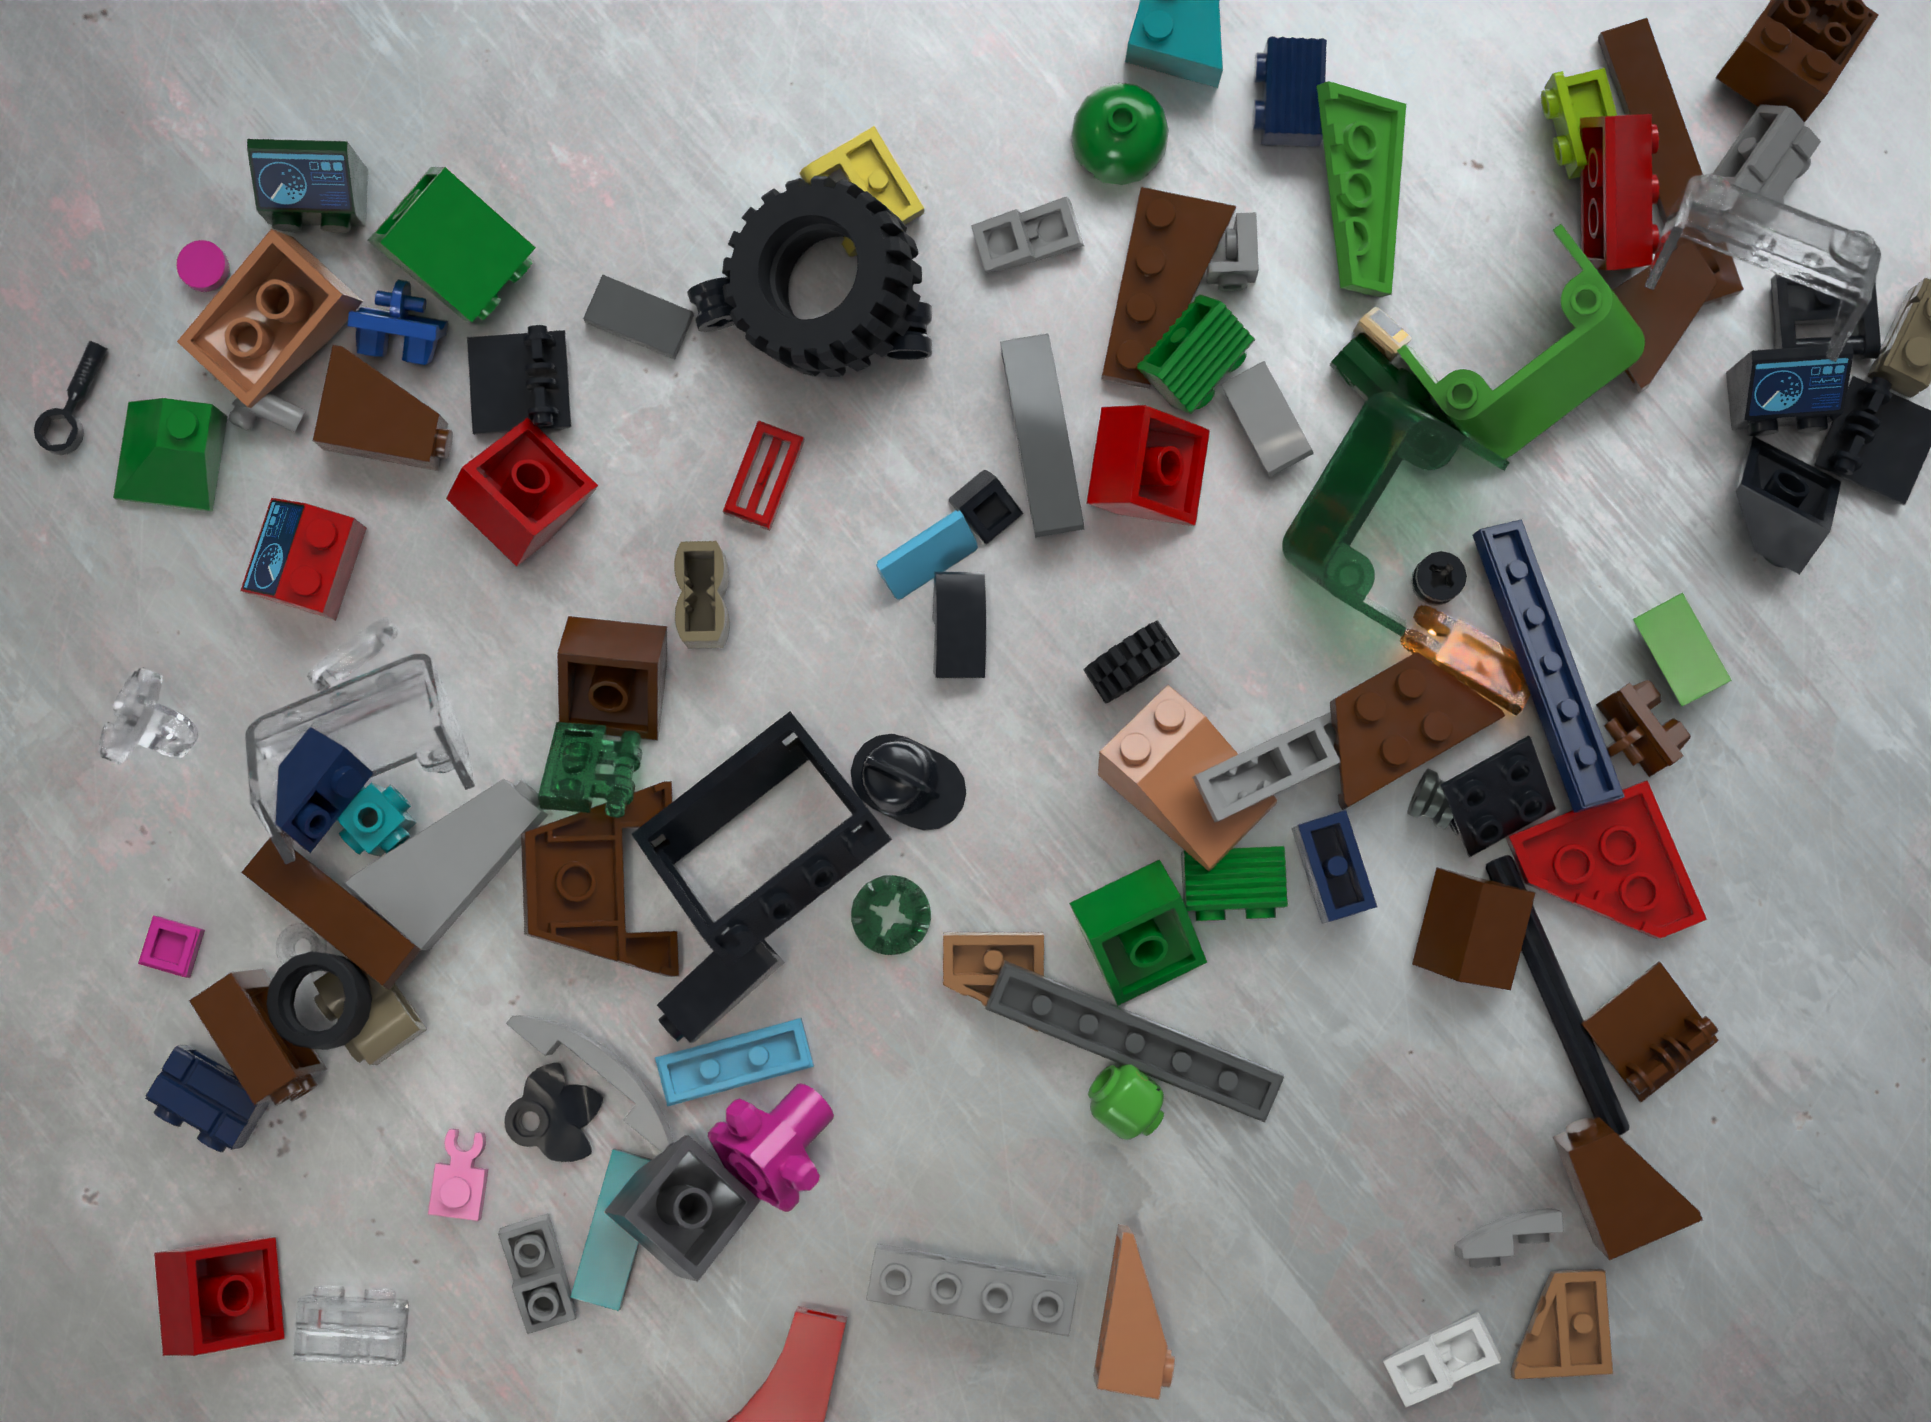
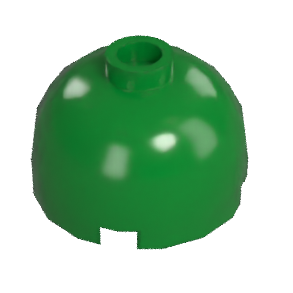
(1119, 133)

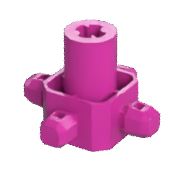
(769, 1149)

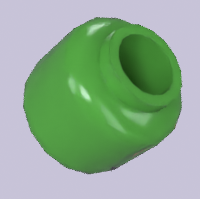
(1126, 1101)

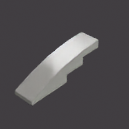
(1268, 768)

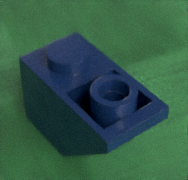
(316, 787)

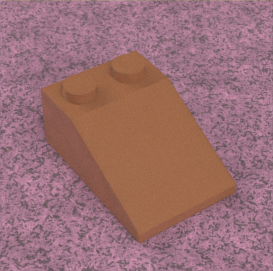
(269, 318)
(1154, 771)
(1131, 1342)

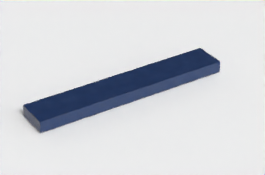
(1548, 666)

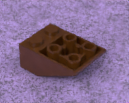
(1796, 52)

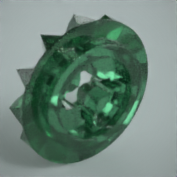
(902, 936)

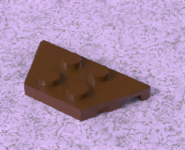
(1402, 723)

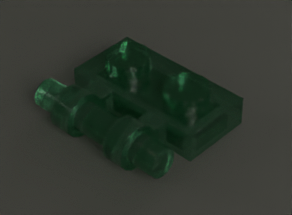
(574, 766)

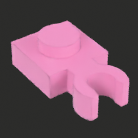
(459, 1186)

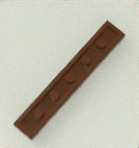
(1646, 89)

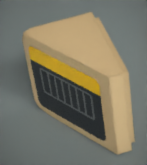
(1382, 332)

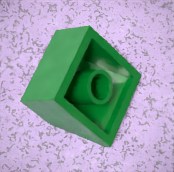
(1138, 932)

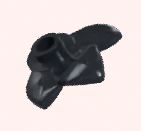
(561, 1114)

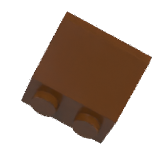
(612, 675)

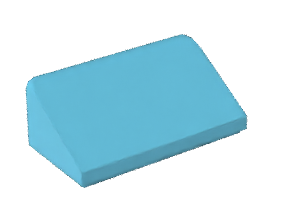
(927, 553)

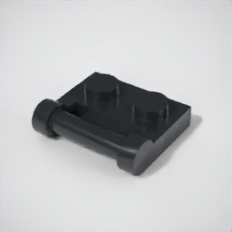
(1803, 305)

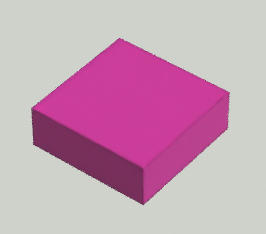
(171, 946)

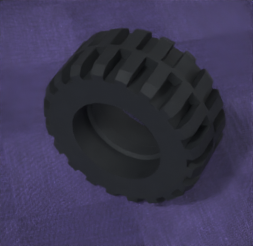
(774, 243)

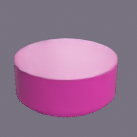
(203, 266)

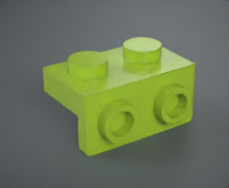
(1568, 101)

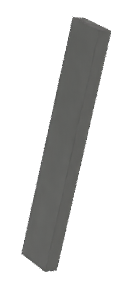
(1134, 1041)

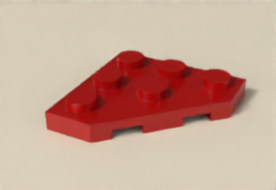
(1613, 864)

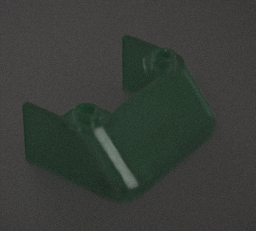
(1350, 486)

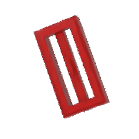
(749, 514)

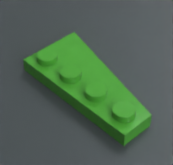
(1364, 176)

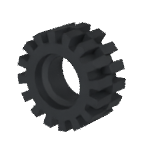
(1131, 661)

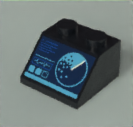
(1788, 389)

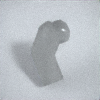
(268, 407)

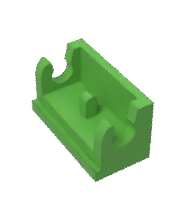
(1682, 649)

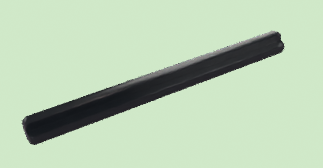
(1563, 1009)

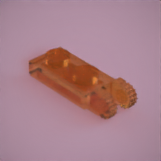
(1469, 657)

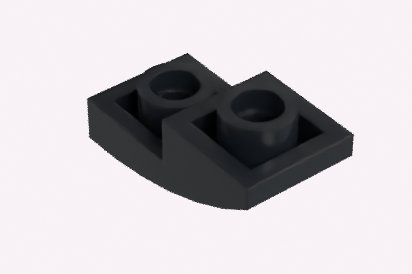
(959, 624)

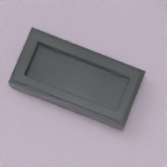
(638, 316)

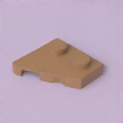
(976, 958)
(1567, 1329)

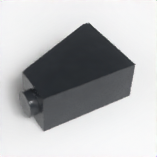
(714, 991)

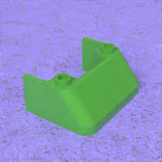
(1553, 383)

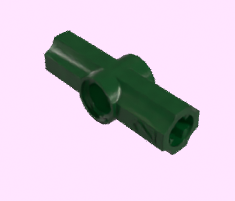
(1371, 372)

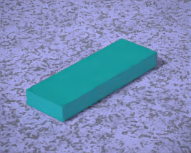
(608, 1248)

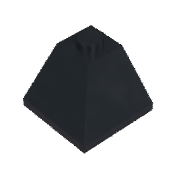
(1785, 505)

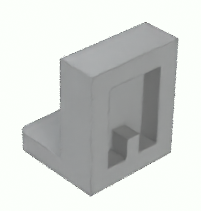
(1243, 247)

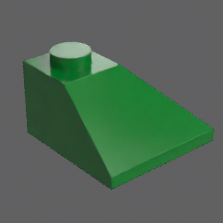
(171, 453)

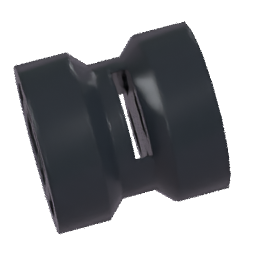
(915, 342)

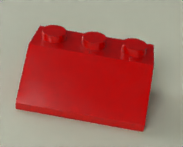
(1619, 191)

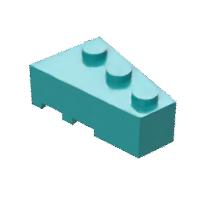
(1178, 39)

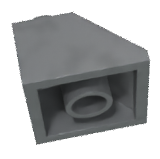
(683, 1208)

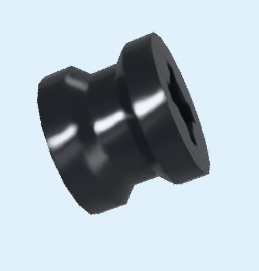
(711, 305)
(1431, 585)

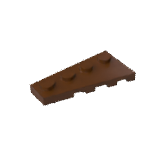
(1163, 267)

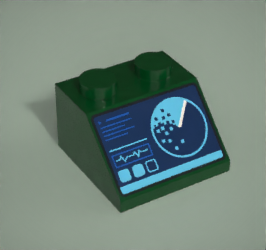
(308, 184)

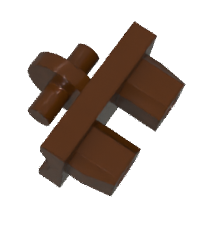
(1637, 729)

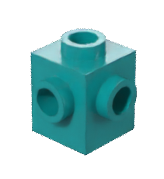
(390, 827)

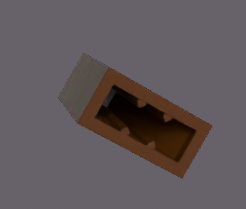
(1668, 308)
(376, 418)
(1618, 1190)

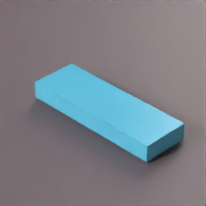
(734, 1062)

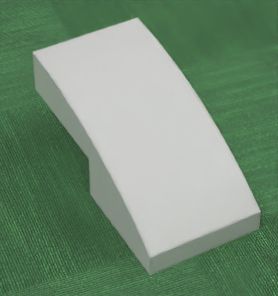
(1442, 1359)

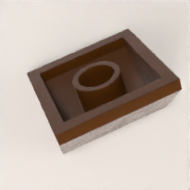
(1473, 929)

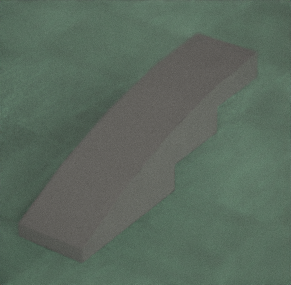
(1042, 435)

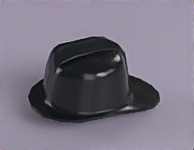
(908, 782)

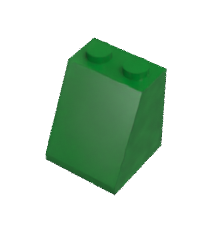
(453, 244)

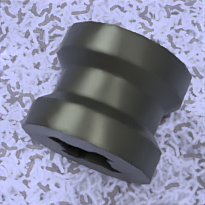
(1430, 800)

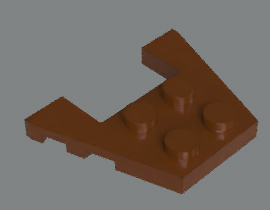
(578, 885)

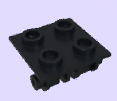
(519, 380)
(1877, 440)
(1498, 796)

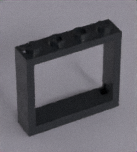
(724, 796)

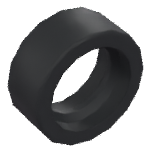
(282, 996)

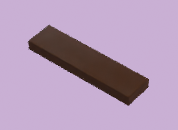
(333, 914)

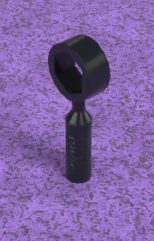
(76, 392)

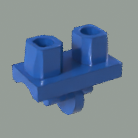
(375, 325)

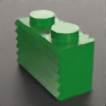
(1196, 354)
(1242, 880)

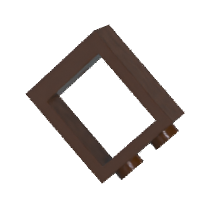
(240, 1026)

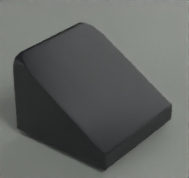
(986, 506)

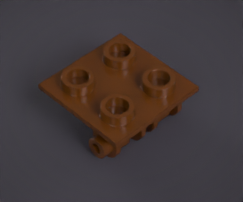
(1650, 1031)

